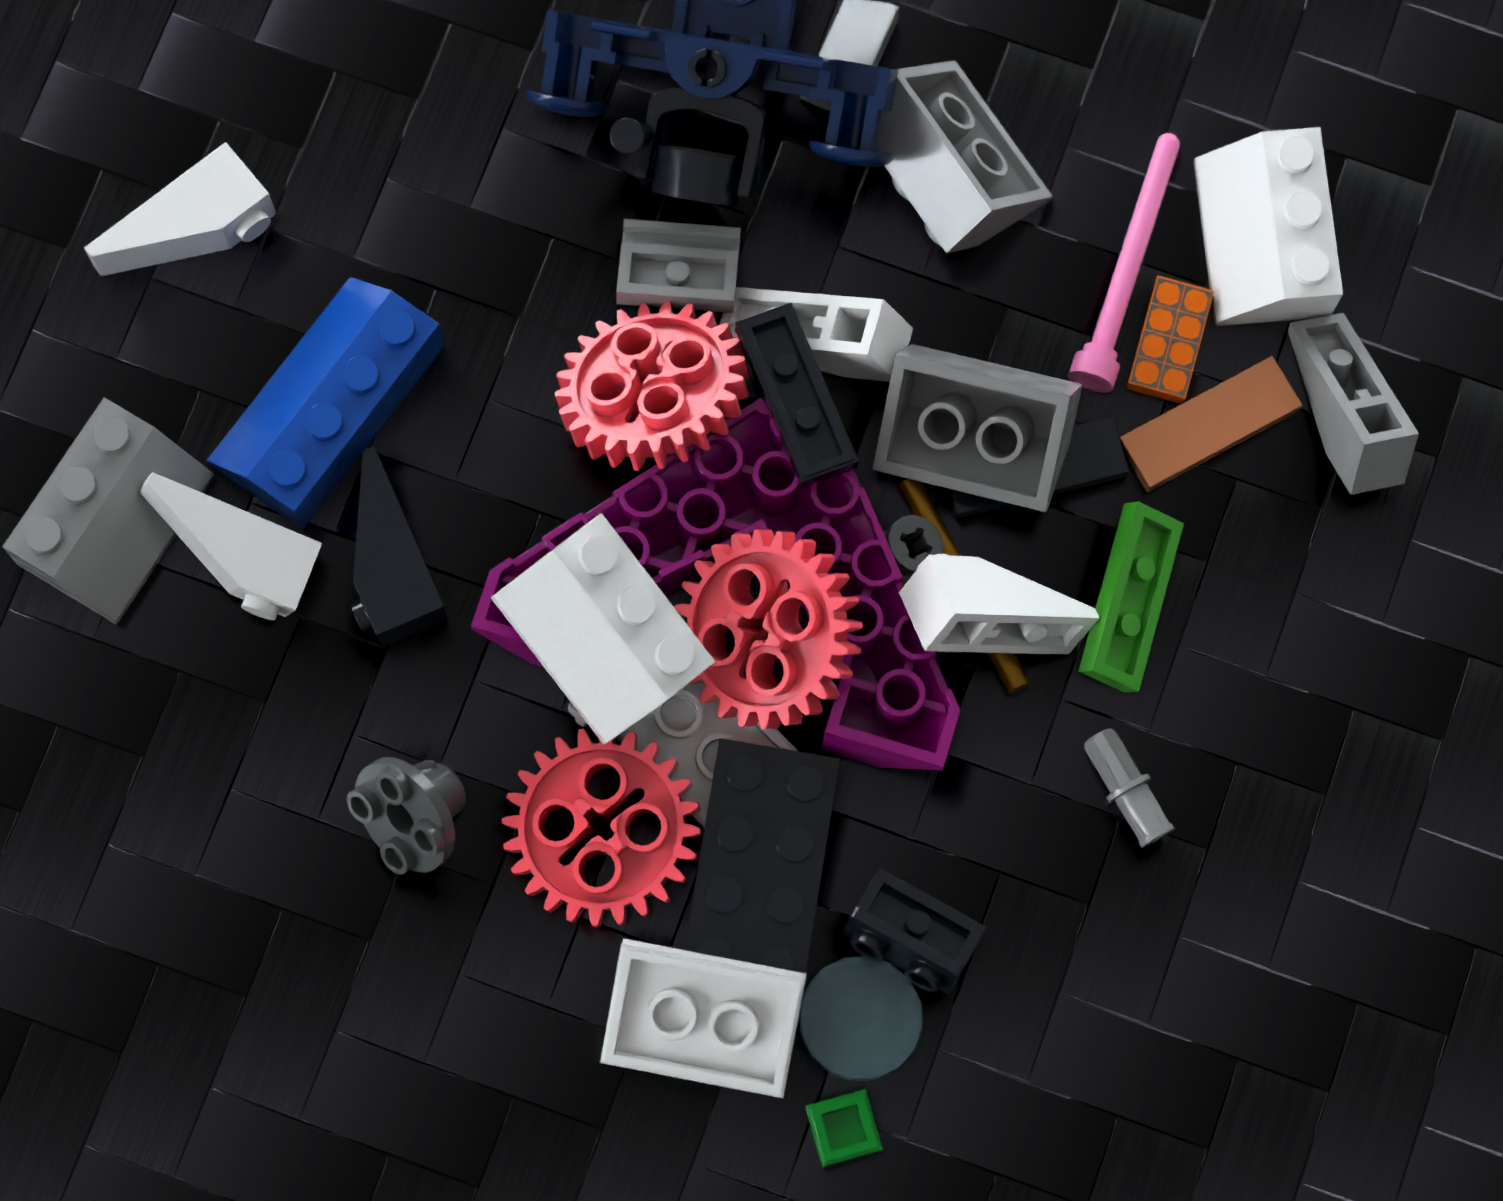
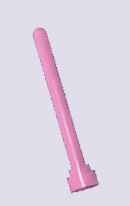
(1096, 363)

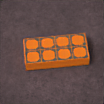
(1170, 340)

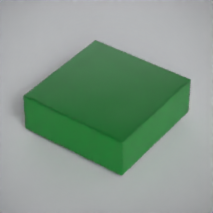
(843, 1128)

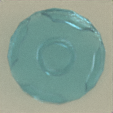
(860, 1018)

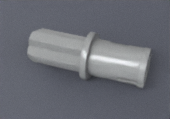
(1127, 787)

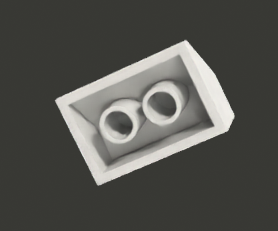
(1269, 228)
(603, 629)

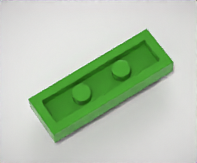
(1131, 597)

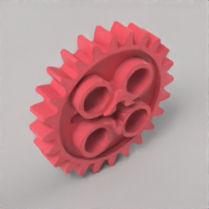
(652, 385)
(770, 628)
(638, 868)

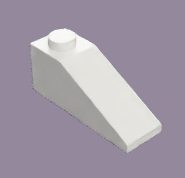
(192, 216)
(844, 332)
(242, 551)
(988, 609)

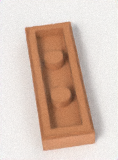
(1210, 424)

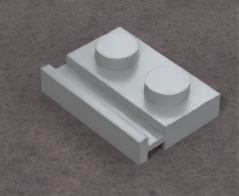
(678, 265)

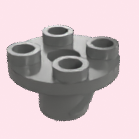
(409, 811)

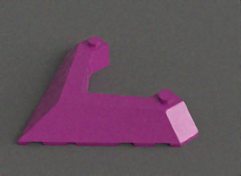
(897, 701)

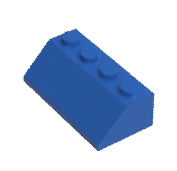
(329, 399)

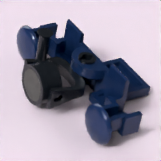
(579, 42)

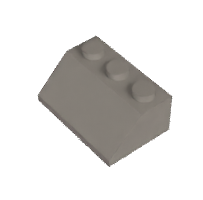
(955, 158)
(976, 426)
(89, 521)

